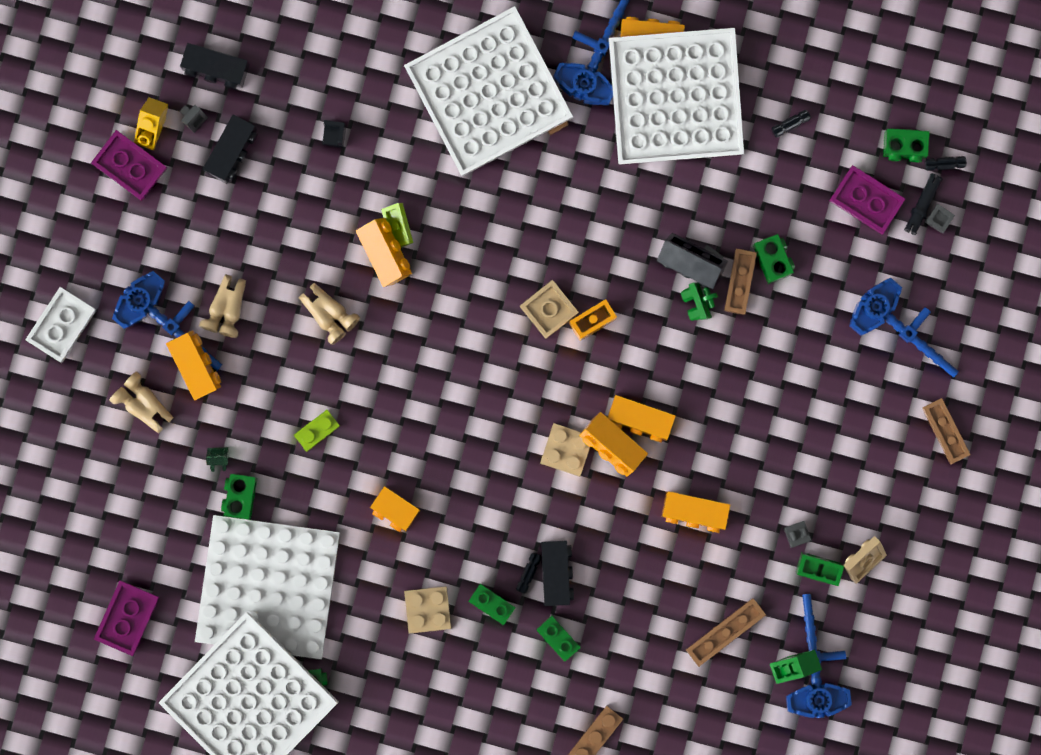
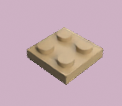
(549, 309)
(565, 450)
(865, 559)
(427, 610)

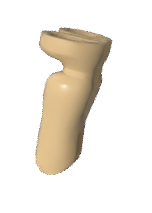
(226, 304)
(326, 310)
(145, 403)

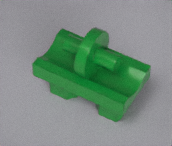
(695, 293)

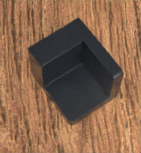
(334, 133)

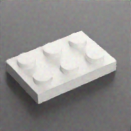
(60, 325)

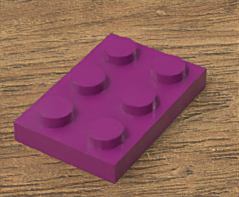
(129, 165)
(867, 199)
(126, 618)

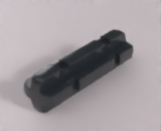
(791, 123)
(945, 163)
(528, 573)

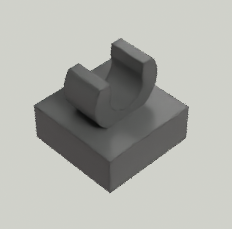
(193, 118)
(797, 534)

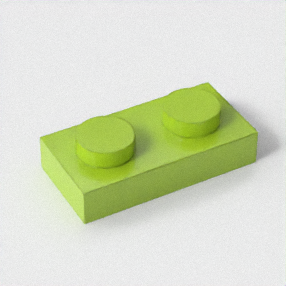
(397, 218)
(316, 430)

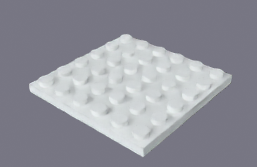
(488, 91)
(676, 96)
(275, 575)
(248, 695)

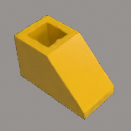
(150, 123)

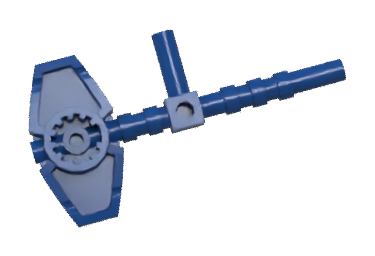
(585, 82)
(140, 300)
(875, 310)
(818, 699)

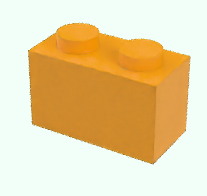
(592, 320)
(394, 509)

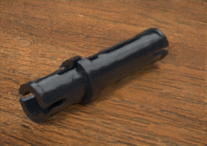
(919, 212)

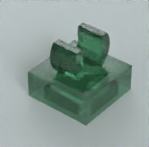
(217, 456)

